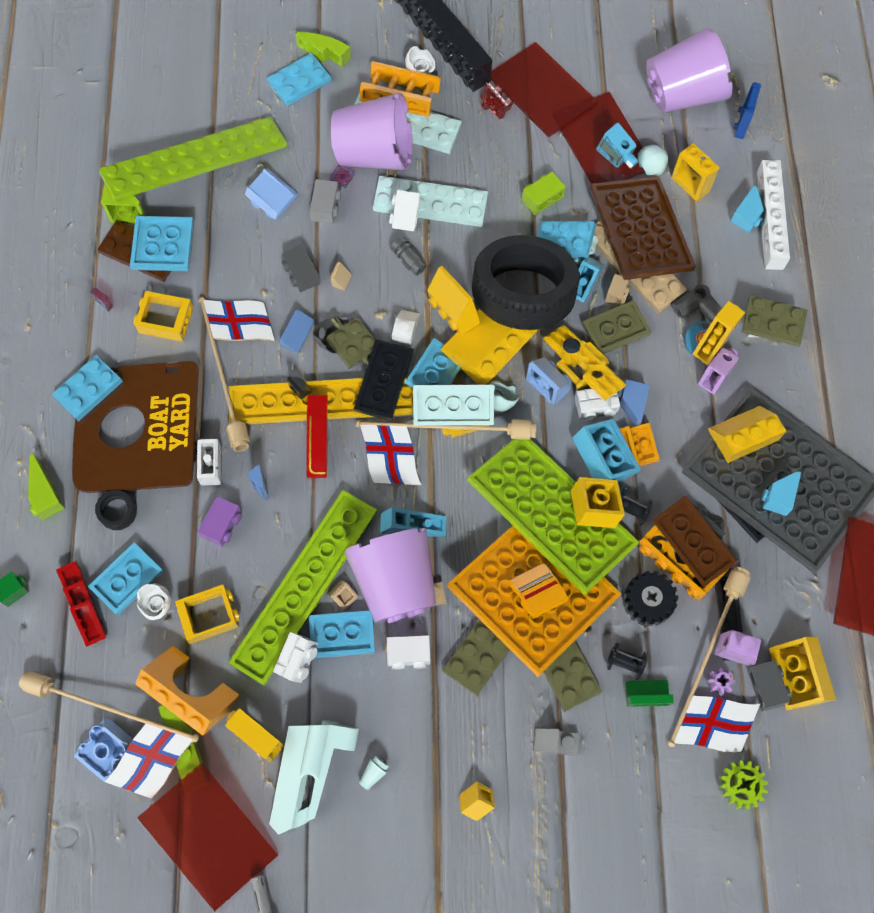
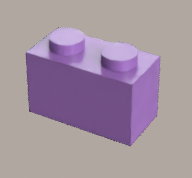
(220, 521)

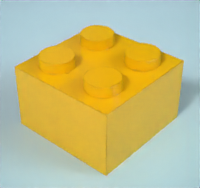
(597, 502)

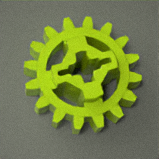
(738, 778)

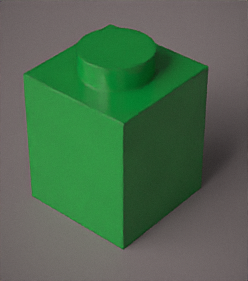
(12, 588)

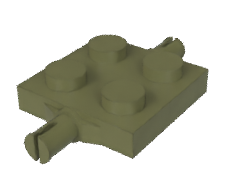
(351, 342)

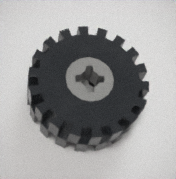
(650, 608)

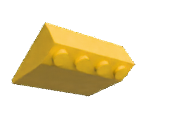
(486, 348)

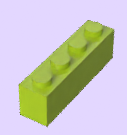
(191, 757)

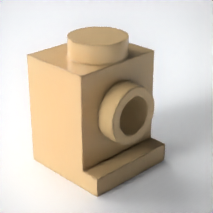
(618, 291)

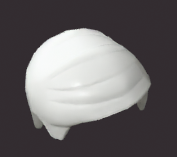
(420, 60)
(153, 601)

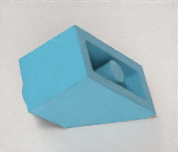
(749, 212)
(589, 273)
(781, 494)

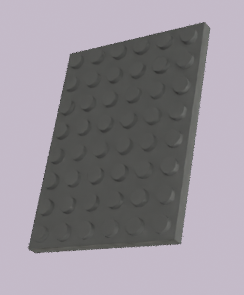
(826, 496)

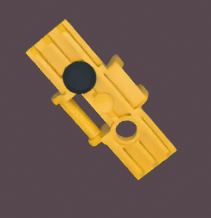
(589, 358)

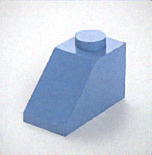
(633, 400)

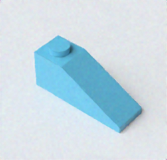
(399, 519)

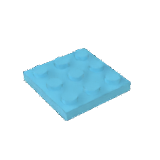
(162, 243)

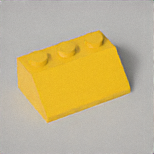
(452, 302)
(747, 433)
(804, 672)

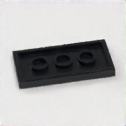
(383, 380)

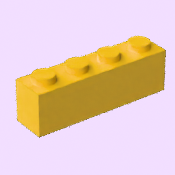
(718, 332)

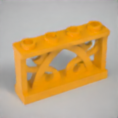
(671, 566)

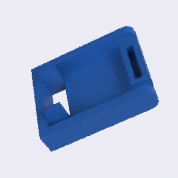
(747, 111)

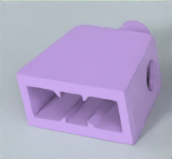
(722, 364)
(739, 647)

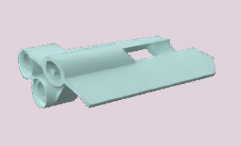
(306, 753)

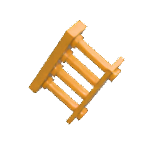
(411, 79)

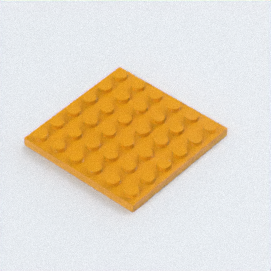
(487, 593)

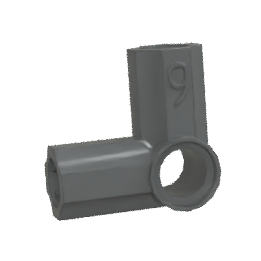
(691, 301)

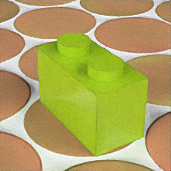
(543, 193)

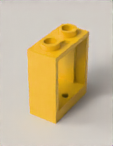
(688, 179)
(182, 321)
(186, 620)
(253, 735)

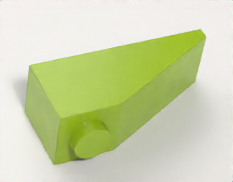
(41, 491)

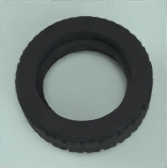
(523, 310)

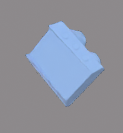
(270, 194)
(103, 748)

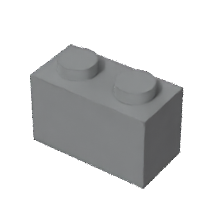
(324, 201)

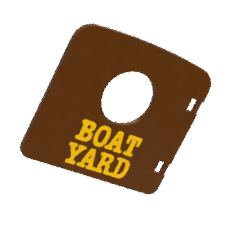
(165, 449)

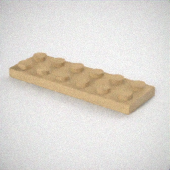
(655, 290)

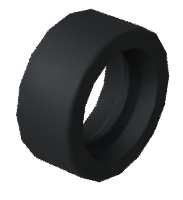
(105, 499)

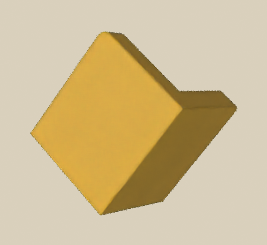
(477, 801)

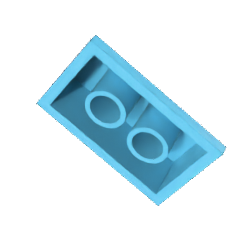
(606, 451)

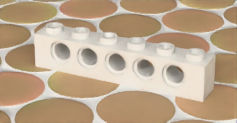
(774, 215)

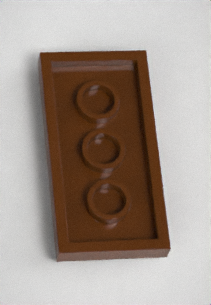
(118, 247)
(694, 541)

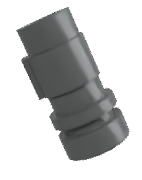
(409, 257)

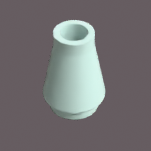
(374, 772)

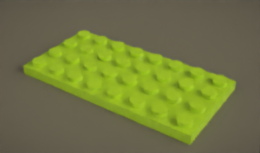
(539, 504)

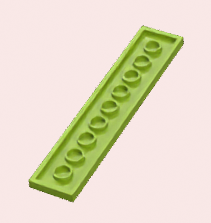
(192, 158)
(303, 587)

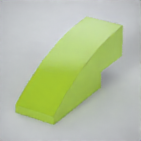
(324, 47)

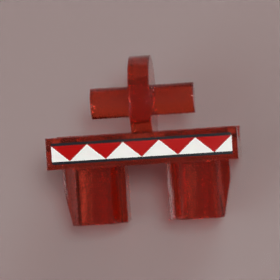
(493, 100)

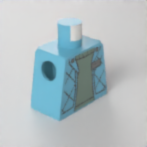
(618, 147)

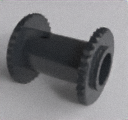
(636, 507)
(625, 660)

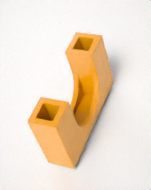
(198, 712)

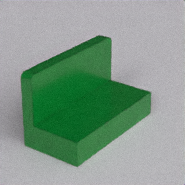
(648, 693)

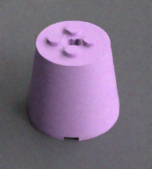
(690, 73)
(373, 134)
(394, 574)

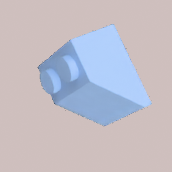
(548, 380)

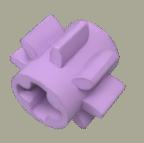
(725, 677)

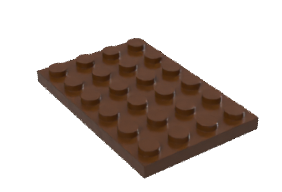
(642, 228)

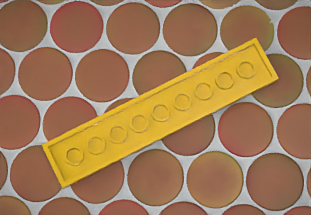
(280, 404)

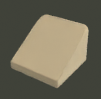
(340, 276)
(342, 595)

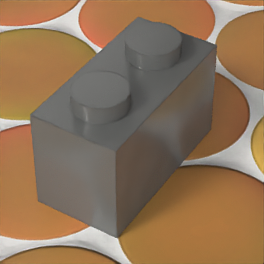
(300, 268)
(769, 685)

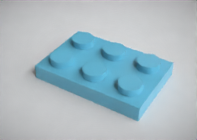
(299, 79)
(572, 236)
(433, 367)
(87, 388)
(124, 577)
(342, 633)

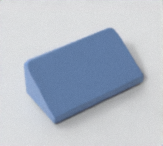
(296, 331)
(258, 481)

